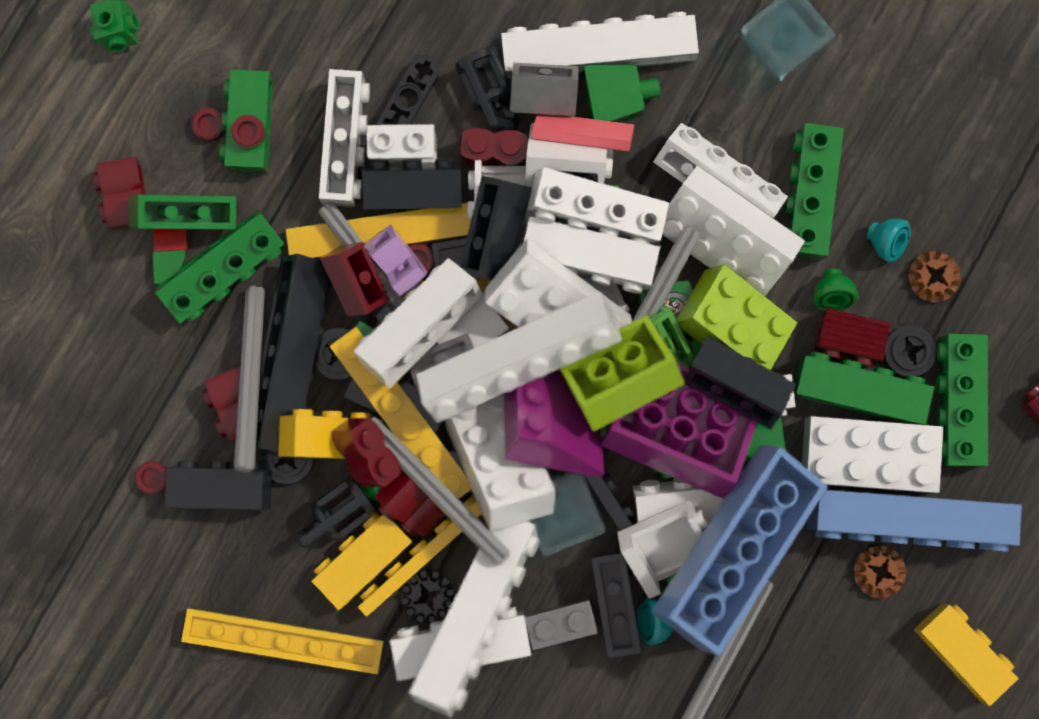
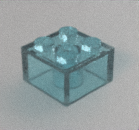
(787, 36)
(574, 515)

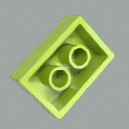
(736, 315)
(623, 374)

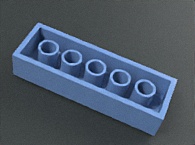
(916, 517)
(740, 549)

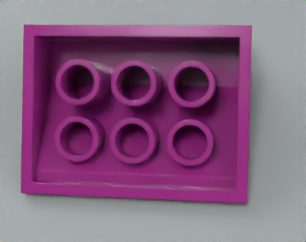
(550, 429)
(685, 438)

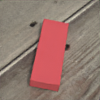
(583, 131)

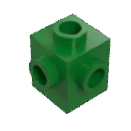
(114, 25)

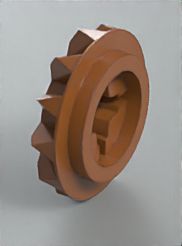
(920, 276)
(866, 578)

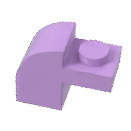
(396, 260)

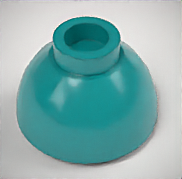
(890, 238)
(649, 626)

